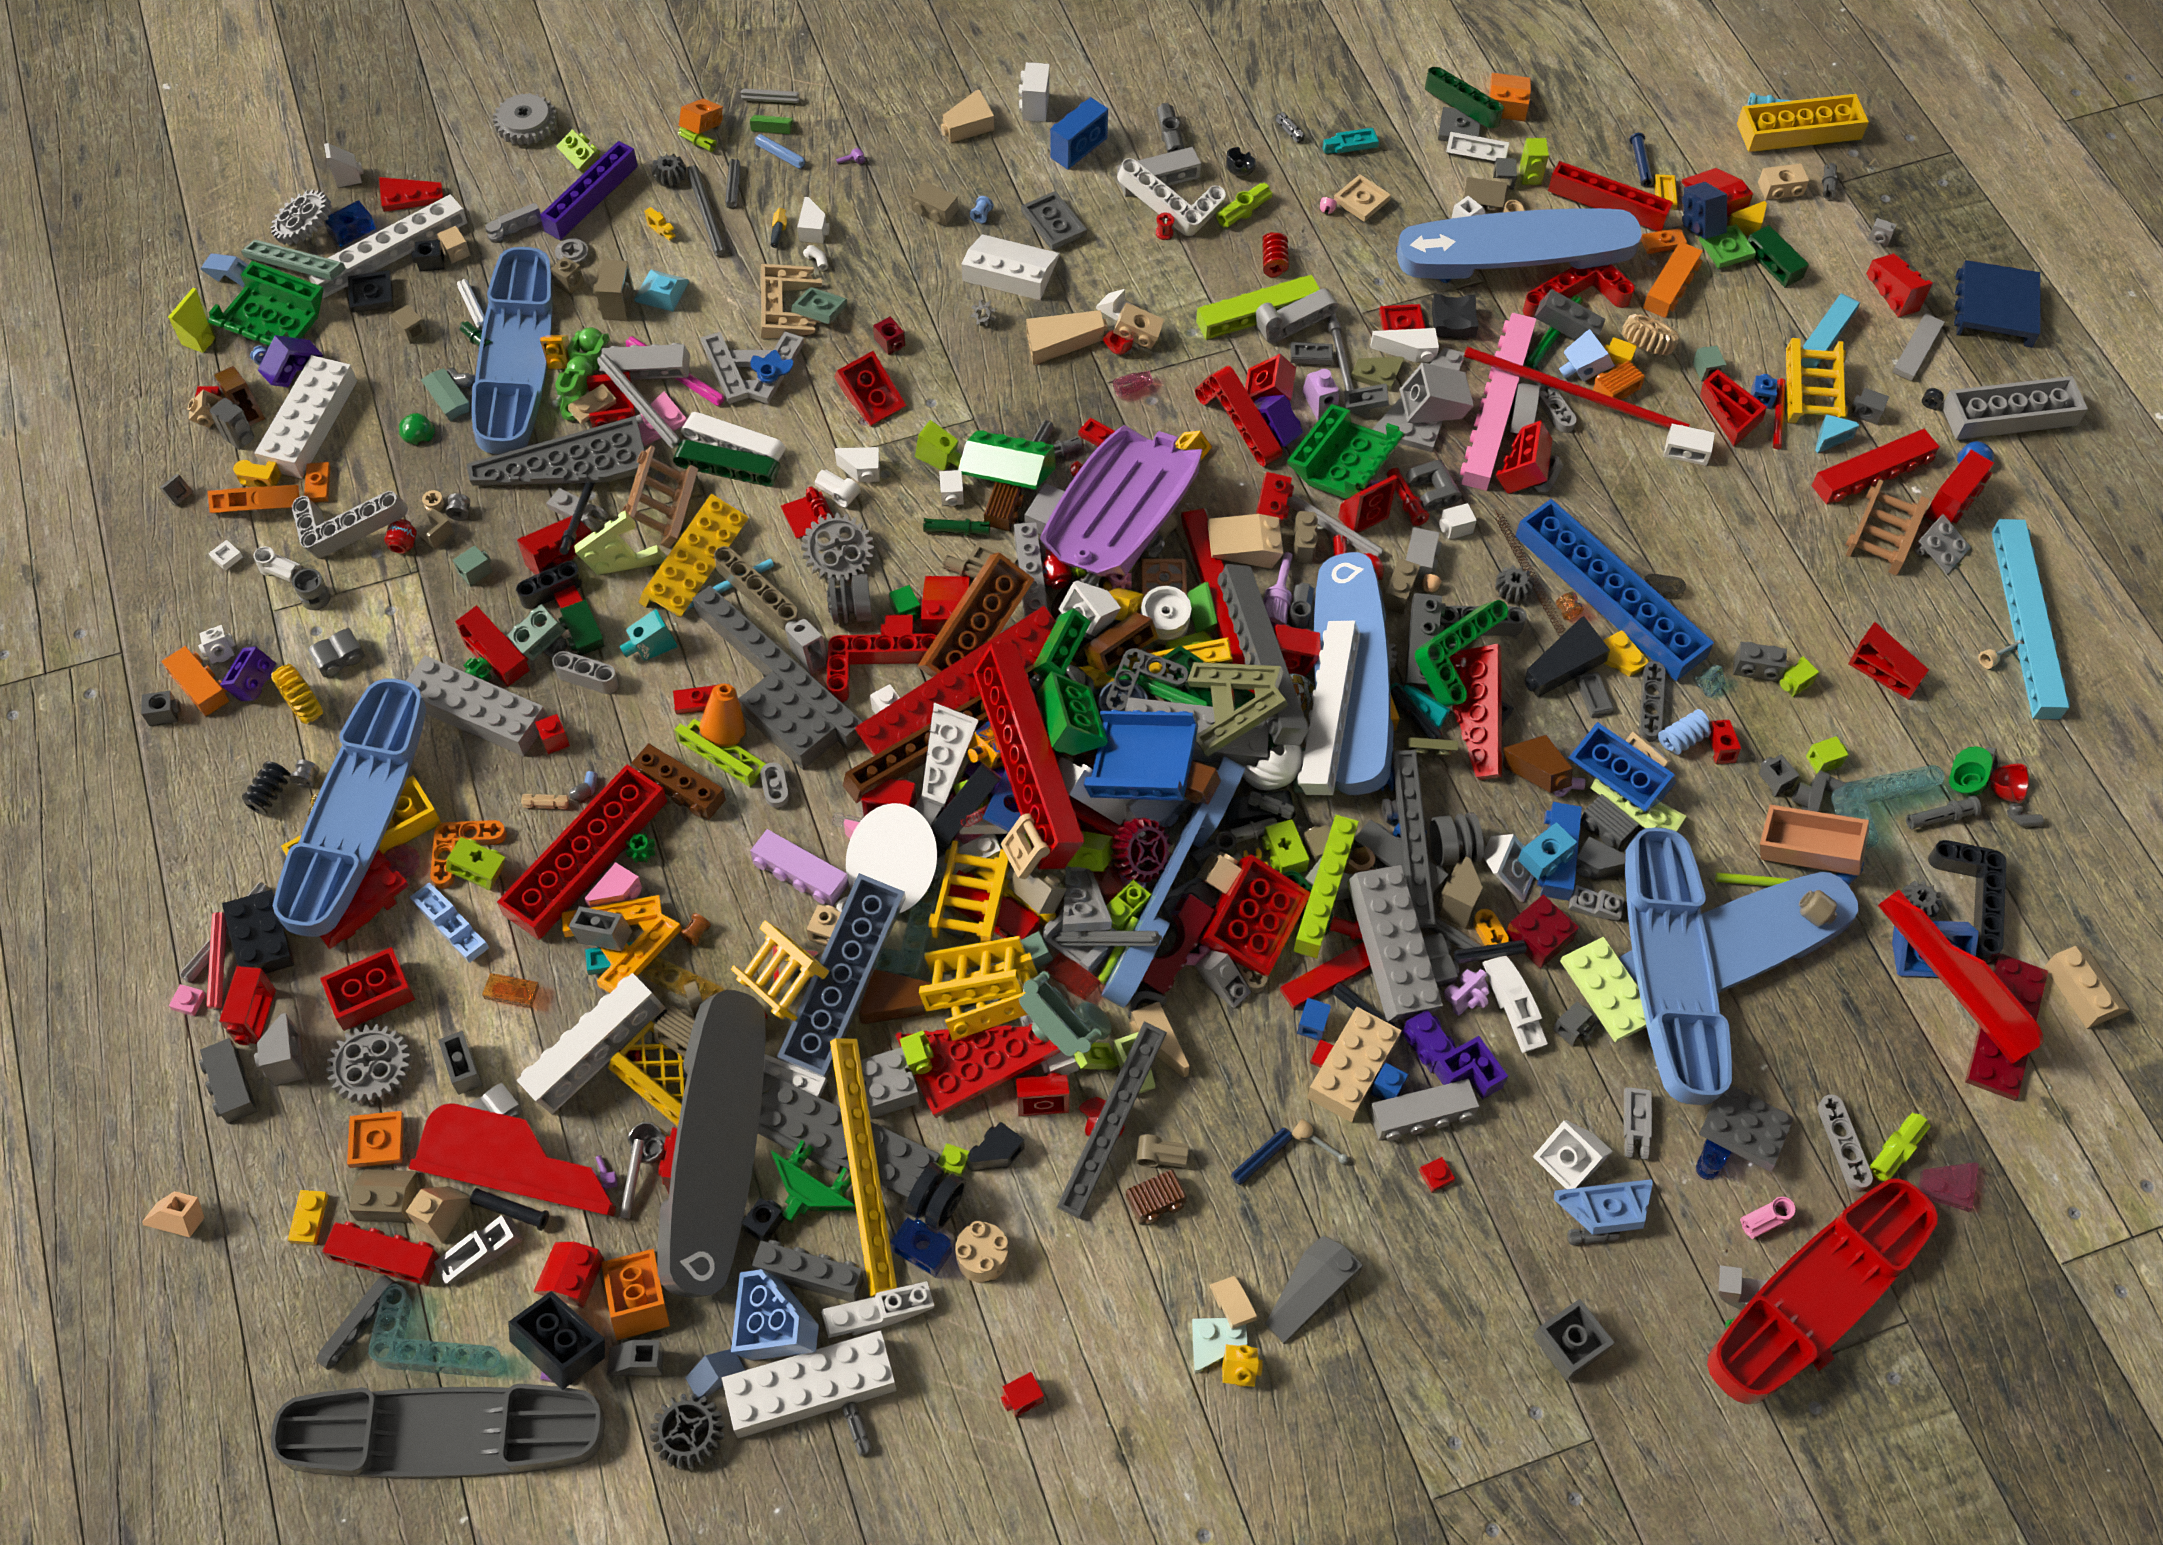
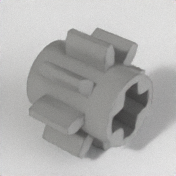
(989, 312)

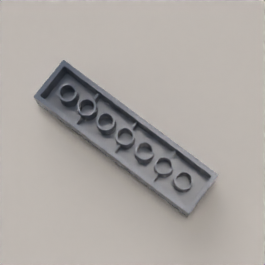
(851, 960)

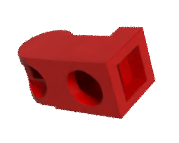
(1724, 741)

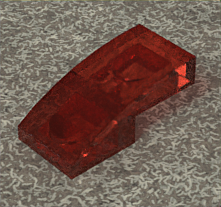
(1073, 976)

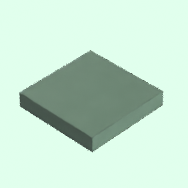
(819, 305)

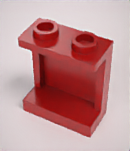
(621, 410)

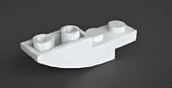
(1518, 1002)
(879, 1311)

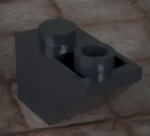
(997, 1150)

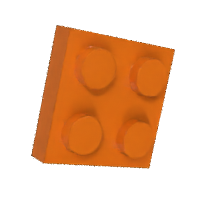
(375, 1139)

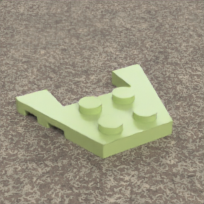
(609, 553)

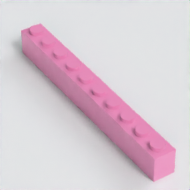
(1497, 405)

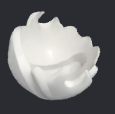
(1277, 770)

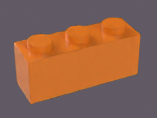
(196, 680)

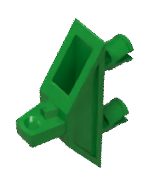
(805, 1191)

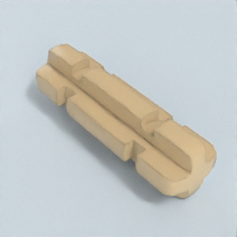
(545, 801)

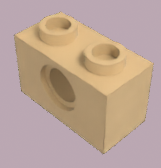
(1783, 181)
(1138, 324)

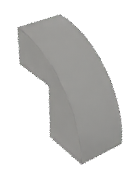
(1524, 406)
(1735, 1289)

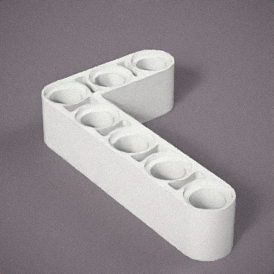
(1162, 199)

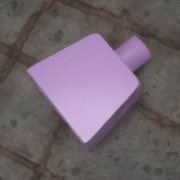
(1320, 387)

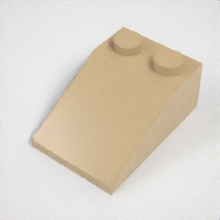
(1246, 539)

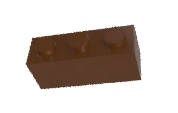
(1109, 648)

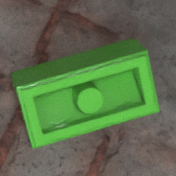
(771, 124)
(1202, 608)

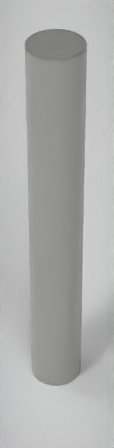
(632, 1179)

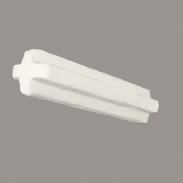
(471, 303)

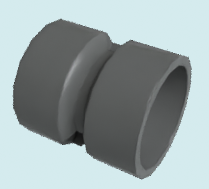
(311, 589)

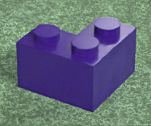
(285, 358)
(1279, 418)
(1474, 1063)

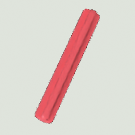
(216, 961)

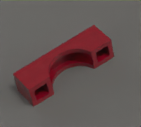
(1190, 919)

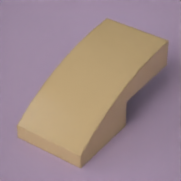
(1233, 1301)

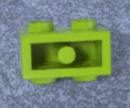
(578, 150)

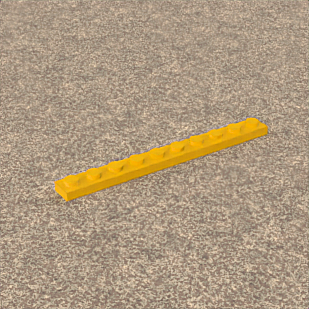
(863, 1166)

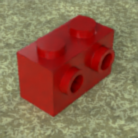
(1275, 498)

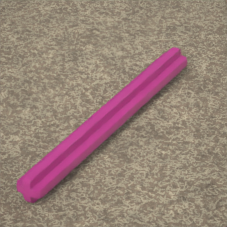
(690, 381)

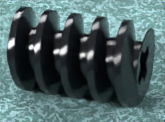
(264, 787)

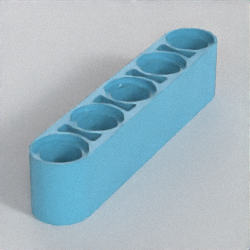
(1830, 328)

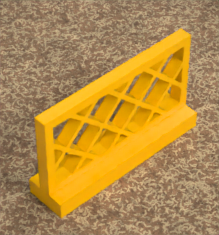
(643, 1083)

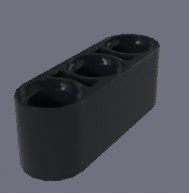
(542, 586)
(1241, 812)

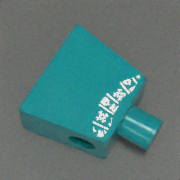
(649, 637)

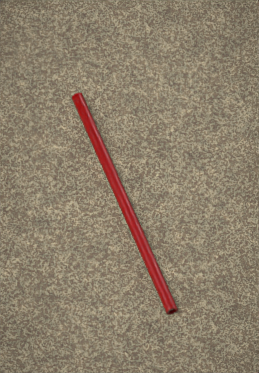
(1571, 388)

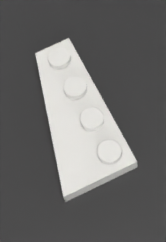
(946, 750)

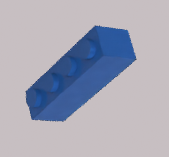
(1561, 882)

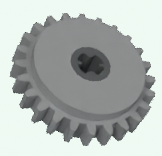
(525, 119)

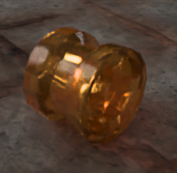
(1569, 606)

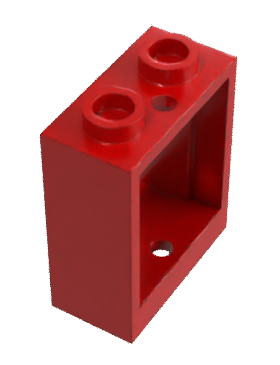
(247, 1005)

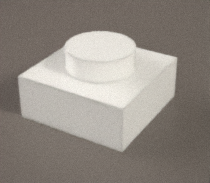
(225, 555)

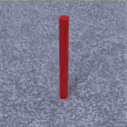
(1779, 413)

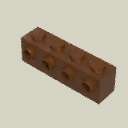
(680, 782)

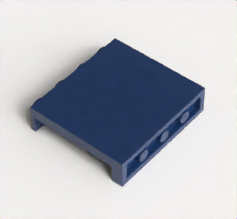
(1998, 300)

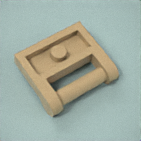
(1019, 850)

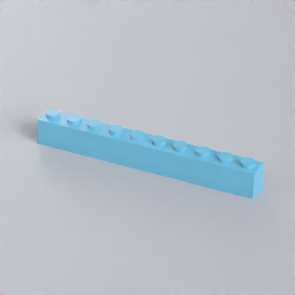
(2030, 619)

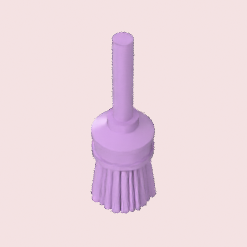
(1278, 598)

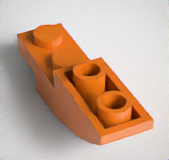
(252, 498)

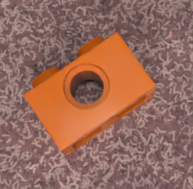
(700, 116)

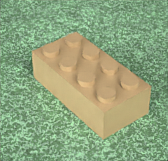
(1354, 1064)

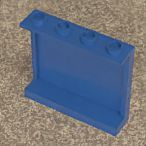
(1144, 755)

